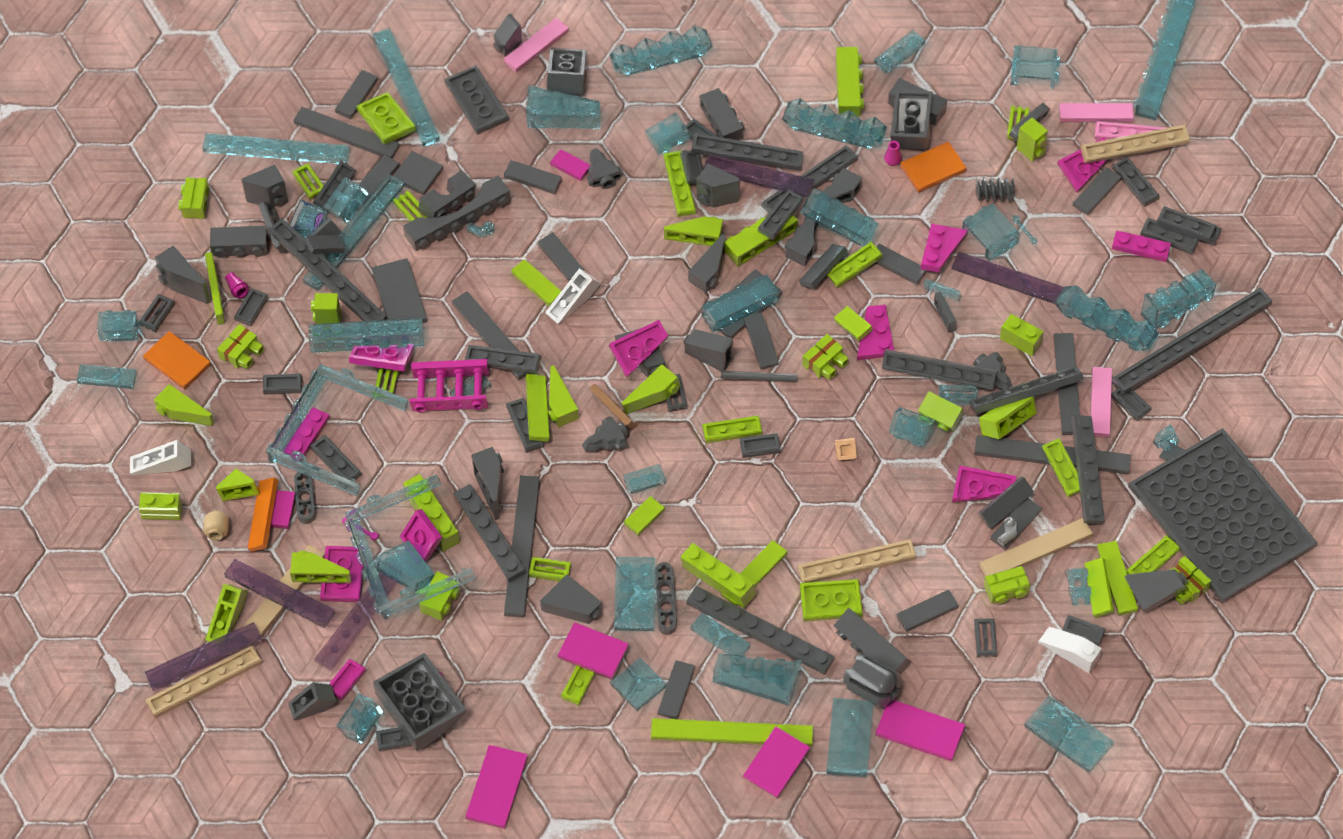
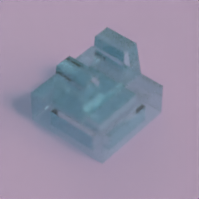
(1164, 436)
(1076, 573)
(1079, 591)

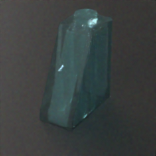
(405, 566)

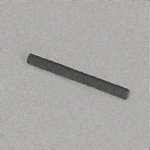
(759, 376)

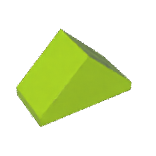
(237, 486)

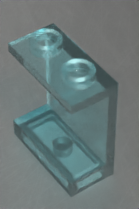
(1035, 64)
(992, 231)

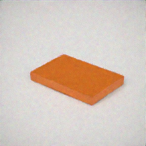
(933, 167)
(176, 360)

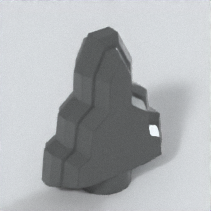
(602, 171)
(994, 361)
(607, 436)

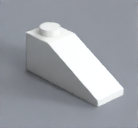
(572, 296)
(161, 459)
(1072, 648)

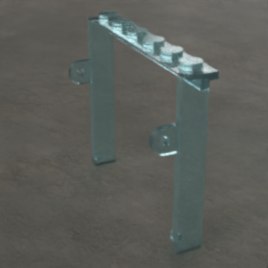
(297, 460)
(408, 595)

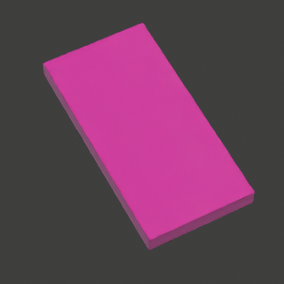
(920, 730)
(496, 786)

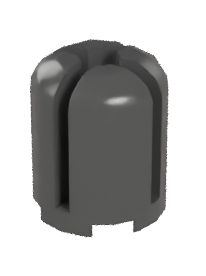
(873, 680)

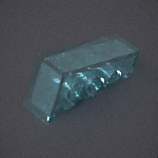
(561, 110)
(1177, 298)
(758, 676)

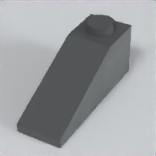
(706, 270)

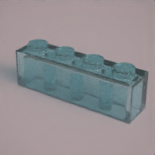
(839, 217)
(739, 303)

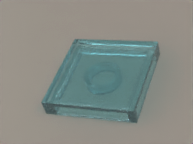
(638, 684)

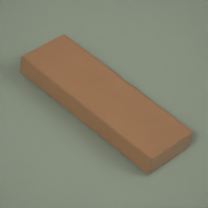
(613, 406)

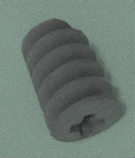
(994, 189)

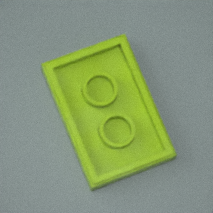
(386, 118)
(830, 599)

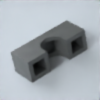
(437, 205)

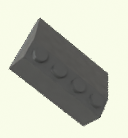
(419, 701)

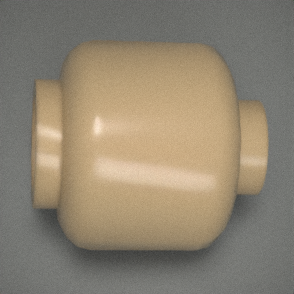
(216, 525)

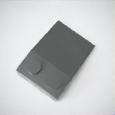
(566, 70)
(912, 119)
(180, 275)
(487, 471)

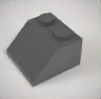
(265, 186)
(717, 187)

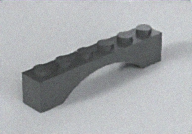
(427, 230)
(802, 245)

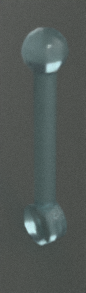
(1016, 219)

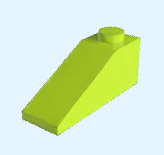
(695, 231)
(654, 389)
(560, 401)
(180, 407)
(1006, 418)
(315, 569)
(226, 611)

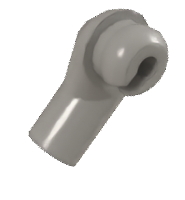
(1010, 531)

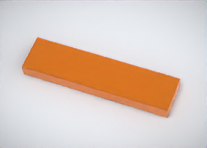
(262, 514)

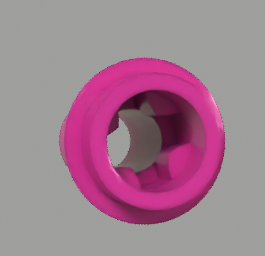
(893, 154)
(237, 286)

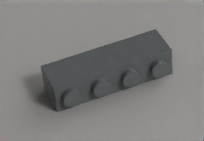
(869, 641)

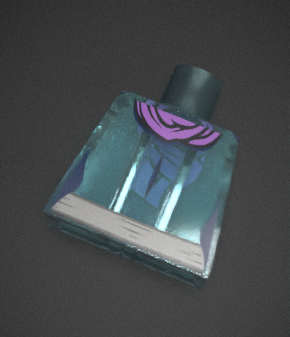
(307, 218)

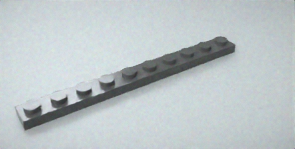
(1191, 341)

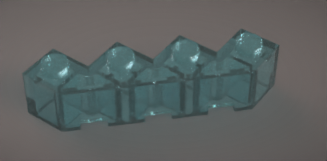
(669, 50)
(827, 124)
(1097, 314)

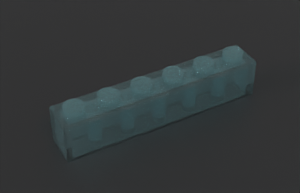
(383, 333)

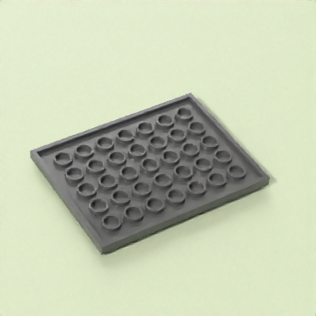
(1222, 514)

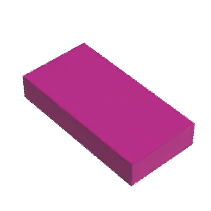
(570, 165)
(283, 509)
(346, 679)

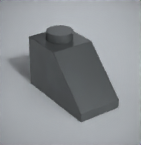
(508, 36)
(312, 700)

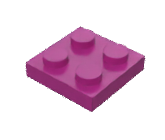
(421, 534)

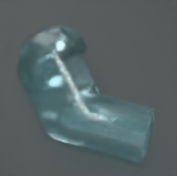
(481, 231)

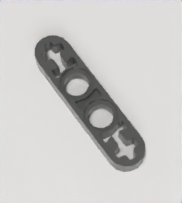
(663, 598)

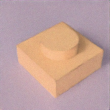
(845, 449)

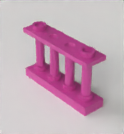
(444, 369)

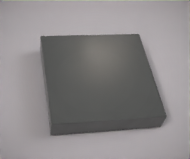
(418, 172)

